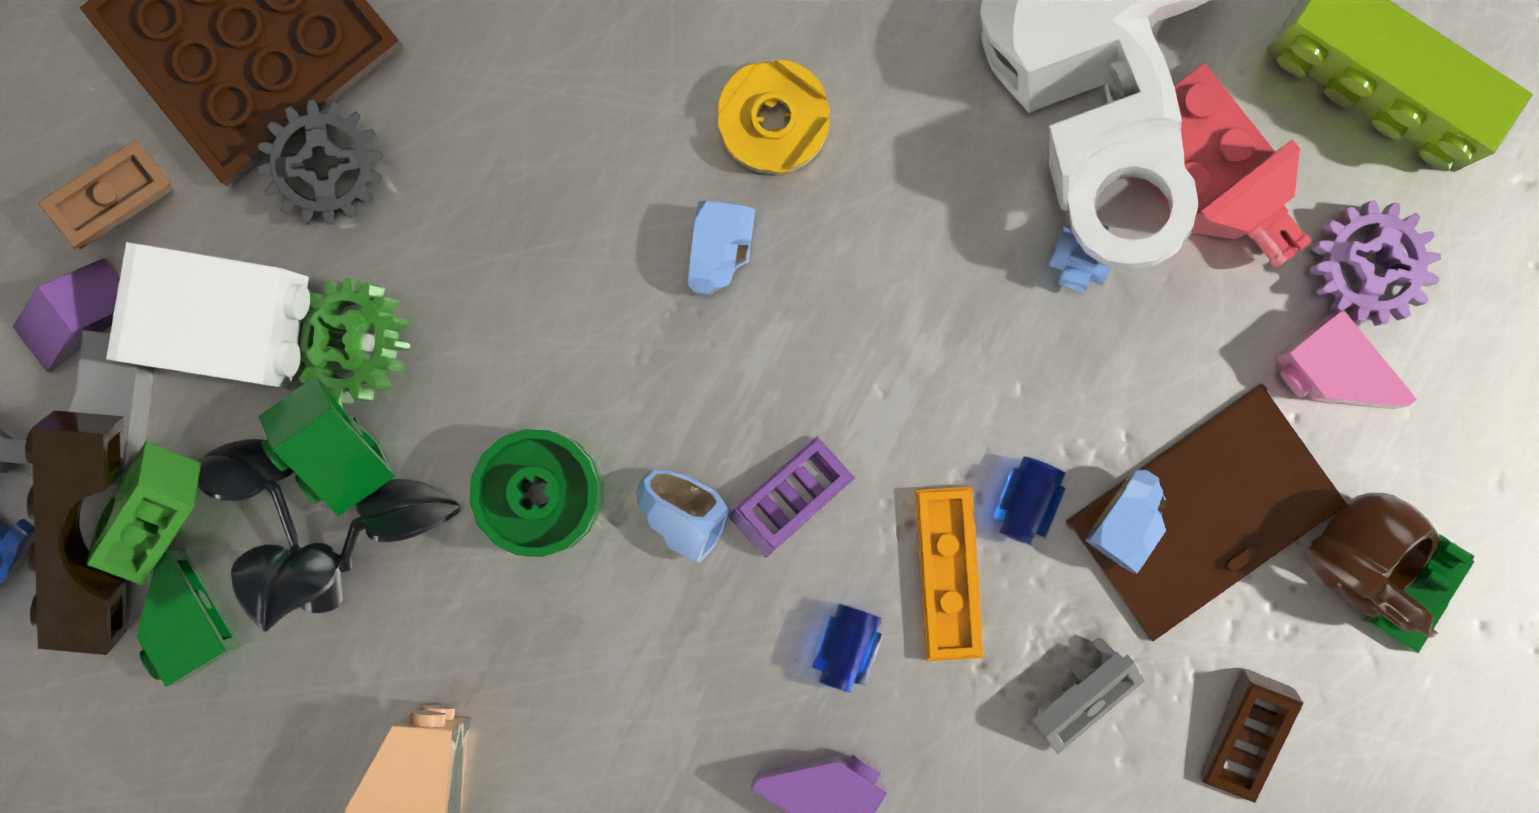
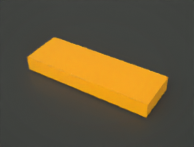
(949, 574)

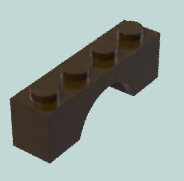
(73, 602)

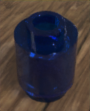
(1029, 500)
(848, 648)

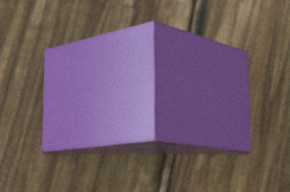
(64, 308)

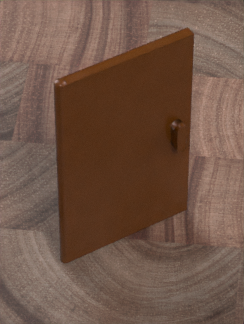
(1225, 489)

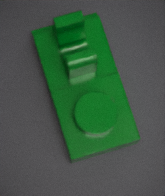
(1432, 590)

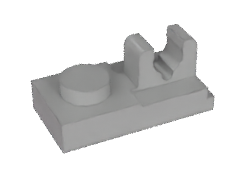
(1072, 712)

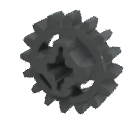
(324, 187)

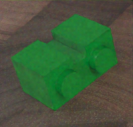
(324, 447)

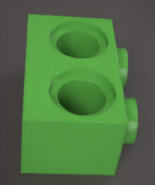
(144, 513)

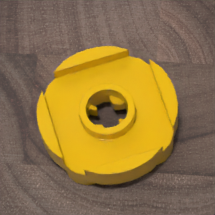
(768, 84)

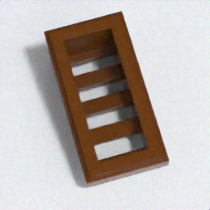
(1279, 722)

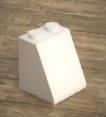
(208, 316)

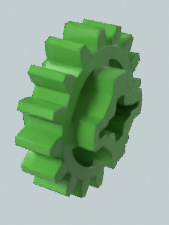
(351, 340)

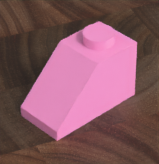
(1342, 367)

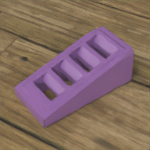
(753, 527)

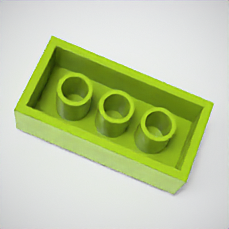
(1402, 77)

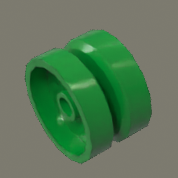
(503, 498)

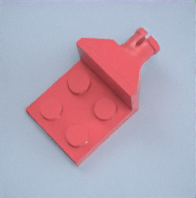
(1236, 171)

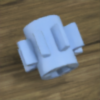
(1075, 264)

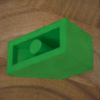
(181, 622)

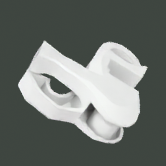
(1072, 46)

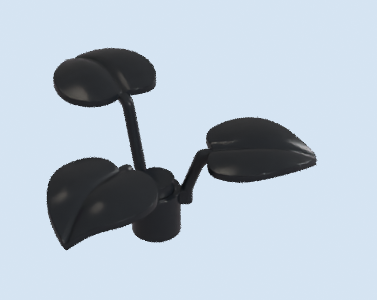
(278, 580)

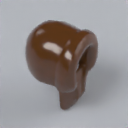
(1374, 555)

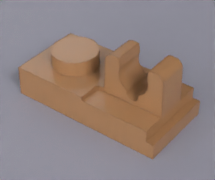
(105, 195)

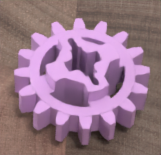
(1385, 242)

